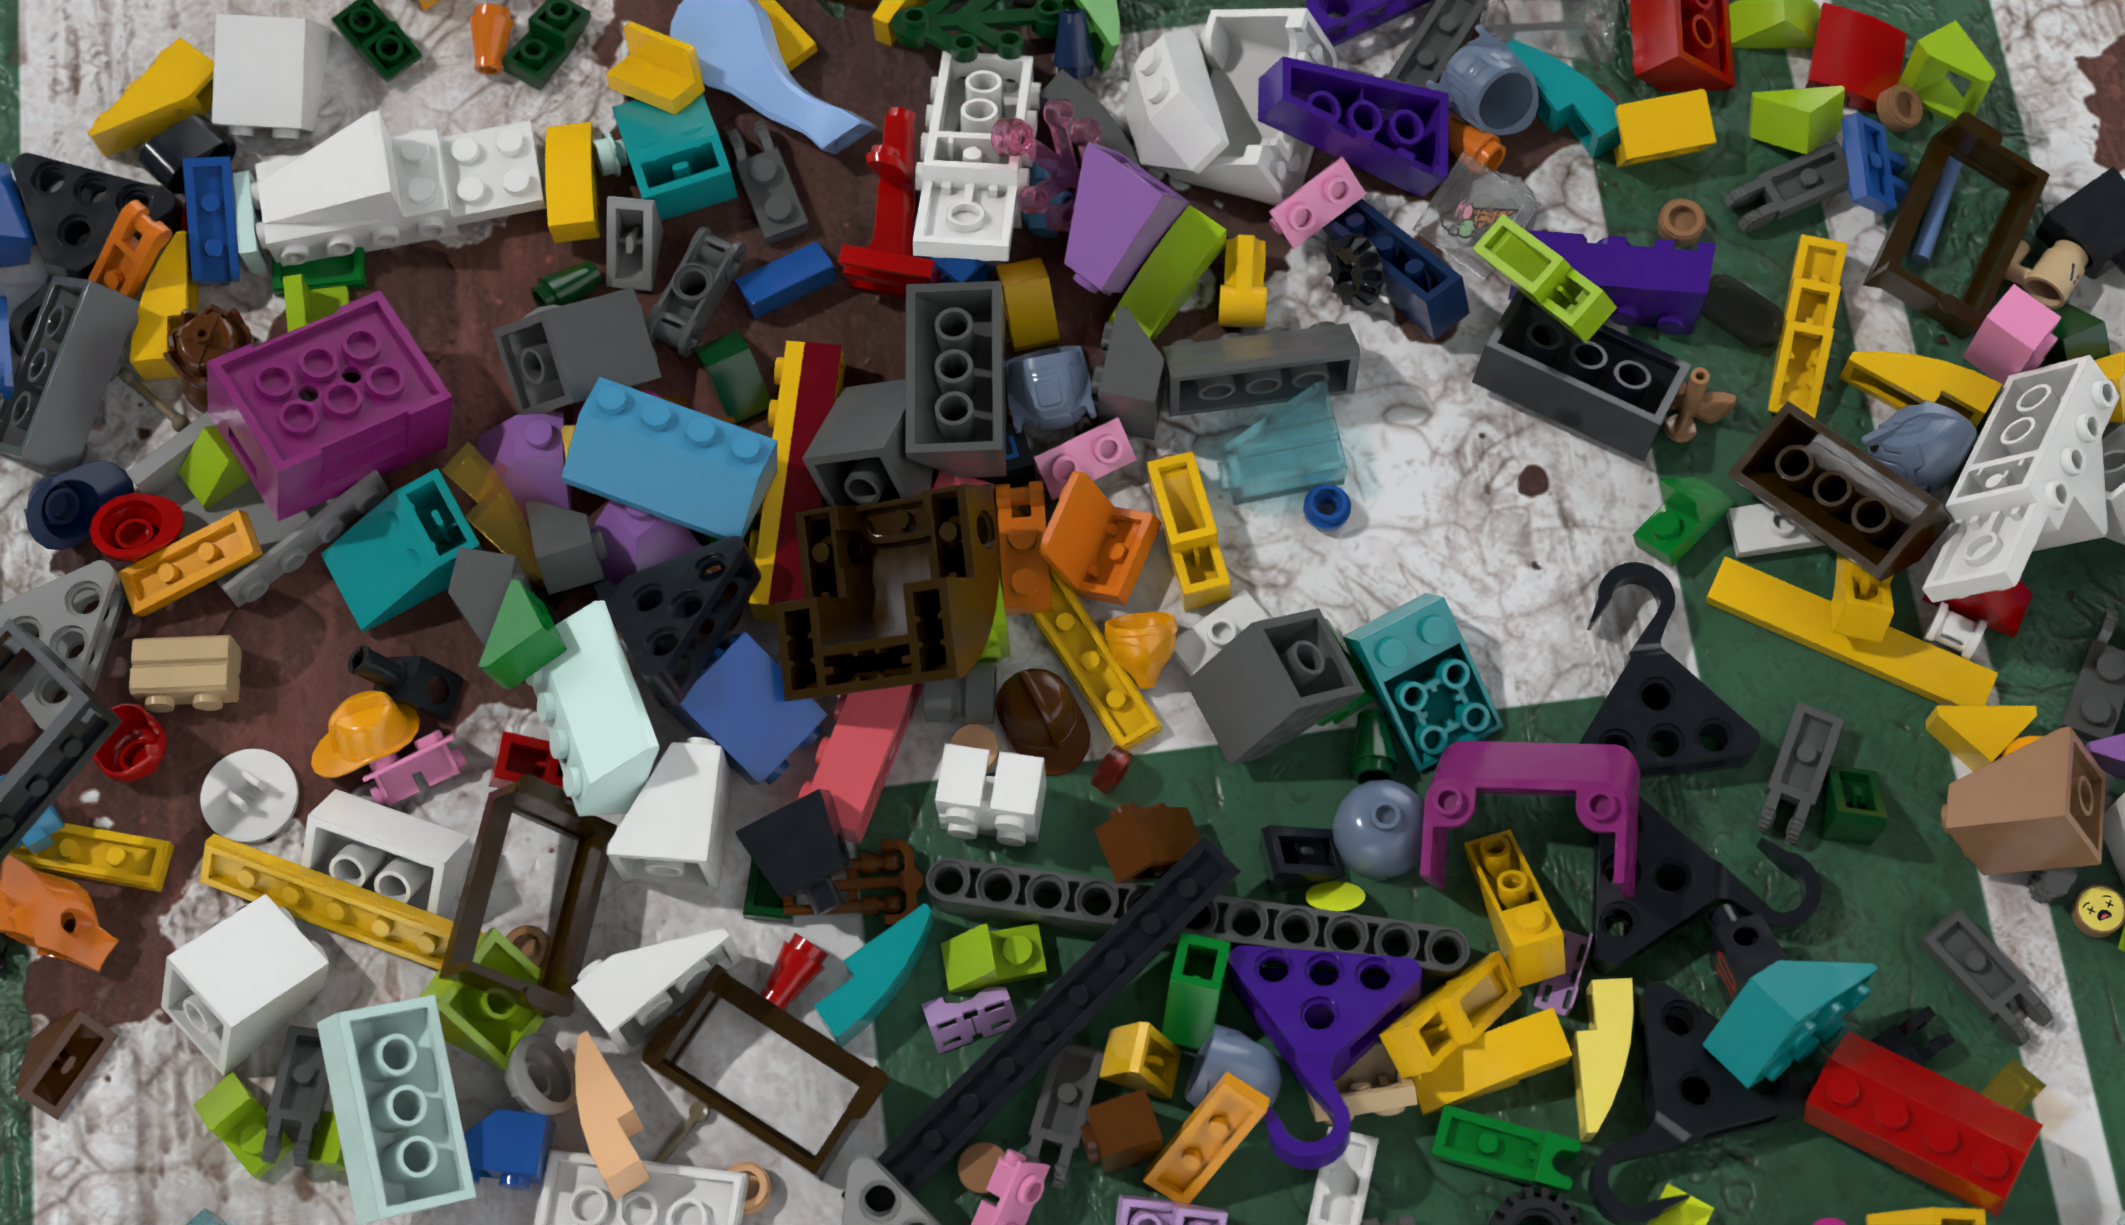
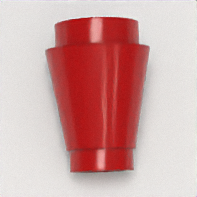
(793, 971)

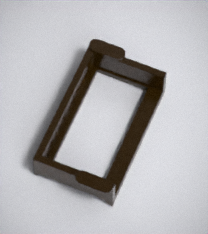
(1980, 149)
(575, 909)
(678, 1032)

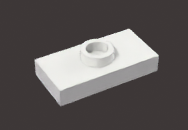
(1763, 530)
(1215, 631)
(1344, 1184)

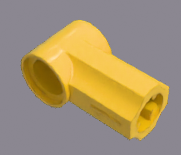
(1243, 292)

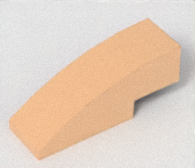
(607, 1120)

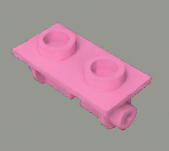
(1316, 203)
(1092, 452)
(396, 776)
(1017, 1185)

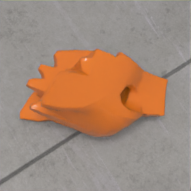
(38, 906)

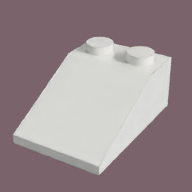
(644, 986)

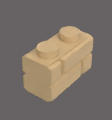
(185, 672)

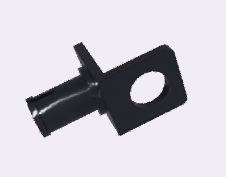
(406, 679)

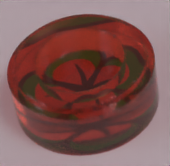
(1111, 769)

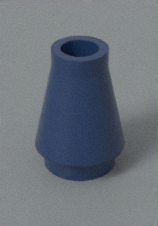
(1074, 45)

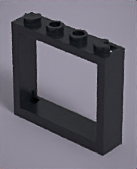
(60, 749)

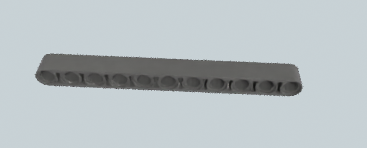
(1221, 912)

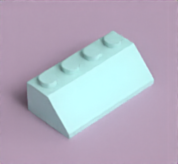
(595, 715)
(395, 1109)

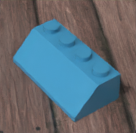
(669, 460)

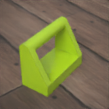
(1932, 60)

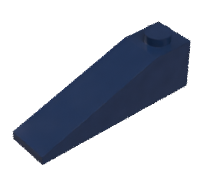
(1413, 277)

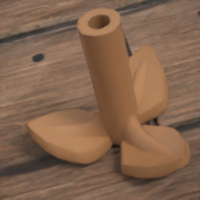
(1692, 403)

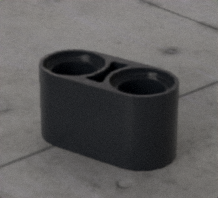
(188, 139)

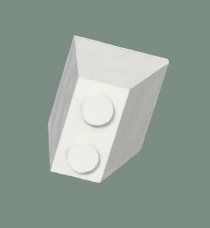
(268, 74)
(678, 819)
(242, 981)

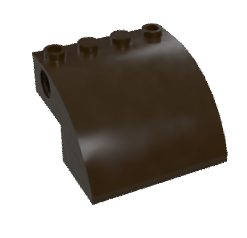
(891, 593)

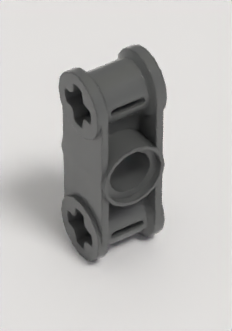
(708, 264)

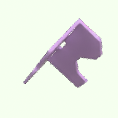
(1562, 983)
(939, 1012)

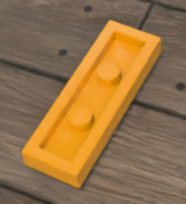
(190, 563)
(1206, 1139)

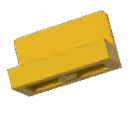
(657, 70)
(1663, 128)

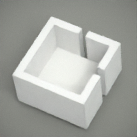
(989, 805)

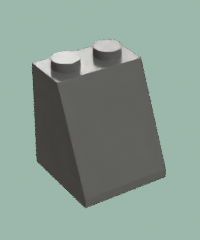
(564, 350)
(862, 448)
(1273, 684)

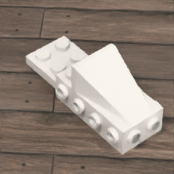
(965, 186)
(392, 190)
(2028, 480)

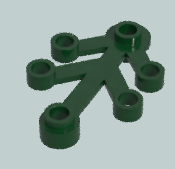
(926, 24)

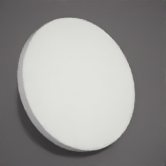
(249, 796)

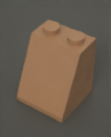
(2030, 808)

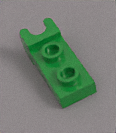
(1503, 1149)

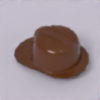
(1043, 719)

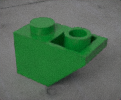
(1195, 989)

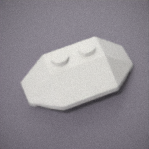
(1174, 106)

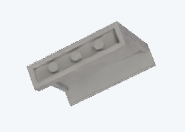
(282, 542)

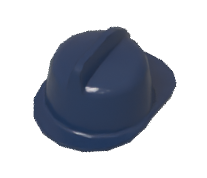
(65, 503)

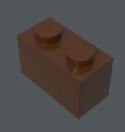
(1146, 841)
(1121, 1132)

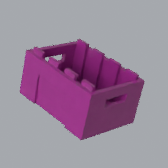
(322, 447)

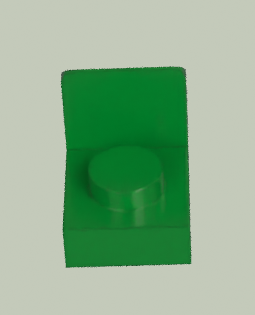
(1683, 518)

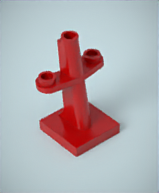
(889, 259)

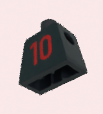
(1739, 949)

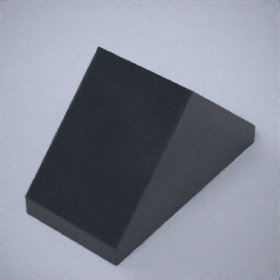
(1298, 857)

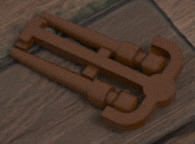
(908, 881)

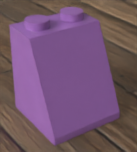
(1117, 220)

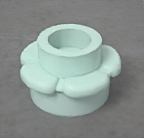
(610, 155)

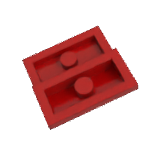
(1855, 54)

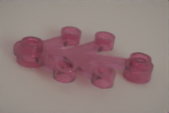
(1017, 138)

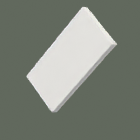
(673, 1196)

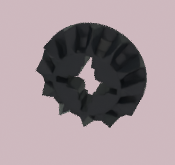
(1367, 273)

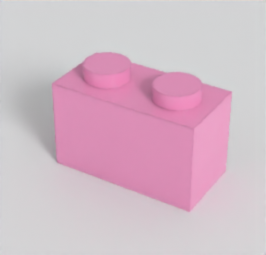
(2013, 336)

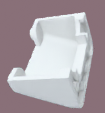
(1241, 48)

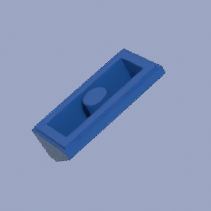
(786, 279)

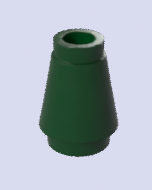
(567, 285)
(1372, 748)

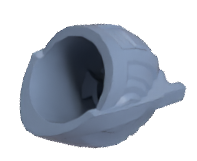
(1489, 86)
(1049, 388)
(1923, 444)
(1237, 1054)

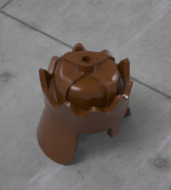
(201, 339)

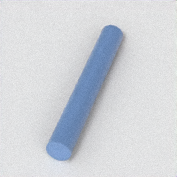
(1936, 212)

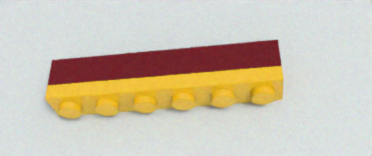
(809, 385)

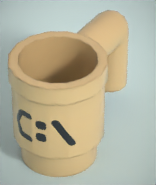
(2053, 275)

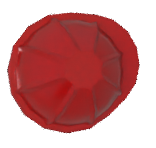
(136, 526)

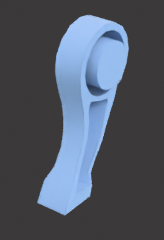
(743, 59)

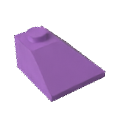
(530, 457)
(639, 540)

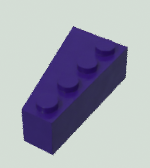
(1367, 120)
(1647, 284)

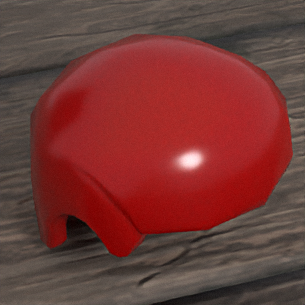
(133, 747)

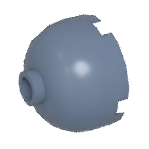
(1380, 829)

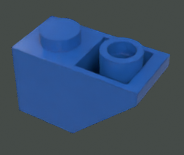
(510, 1148)

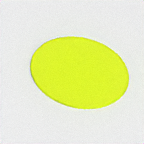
(1335, 896)

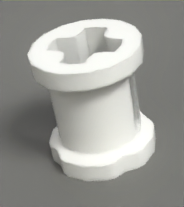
(1955, 631)

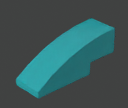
(1570, 100)
(876, 975)

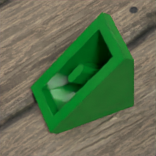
(520, 639)

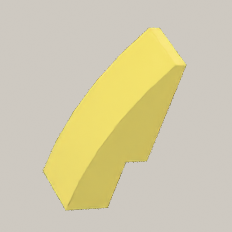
(1601, 1051)

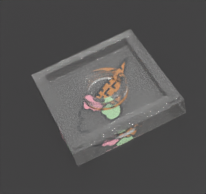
(1468, 207)

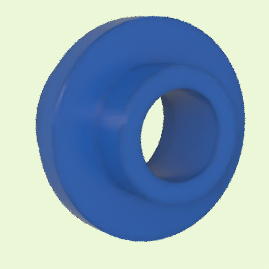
(1330, 495)

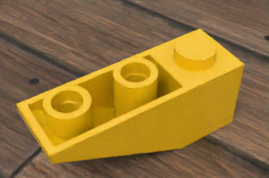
(165, 95)
(1517, 909)

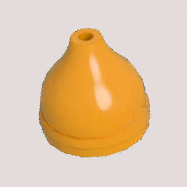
(1142, 644)

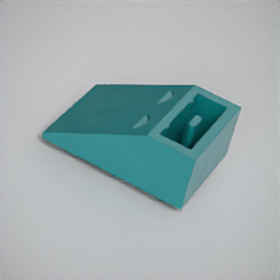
(675, 156)
(400, 551)
(1424, 678)
(1786, 1016)

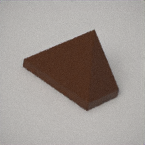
(61, 1061)

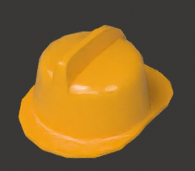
(362, 731)

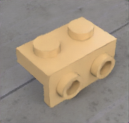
(1371, 1087)

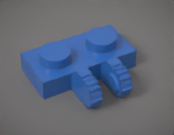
(1872, 165)

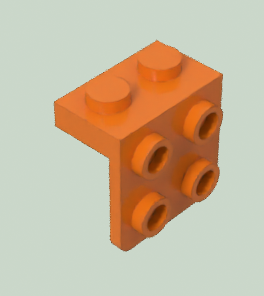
(1096, 544)

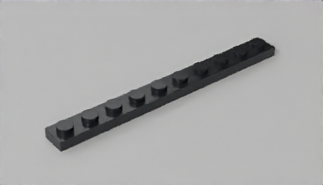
(1054, 1020)

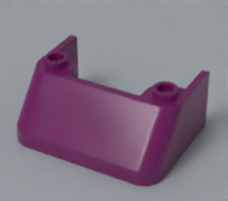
(1598, 775)

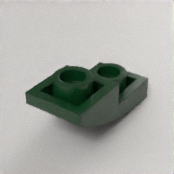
(376, 39)
(550, 39)

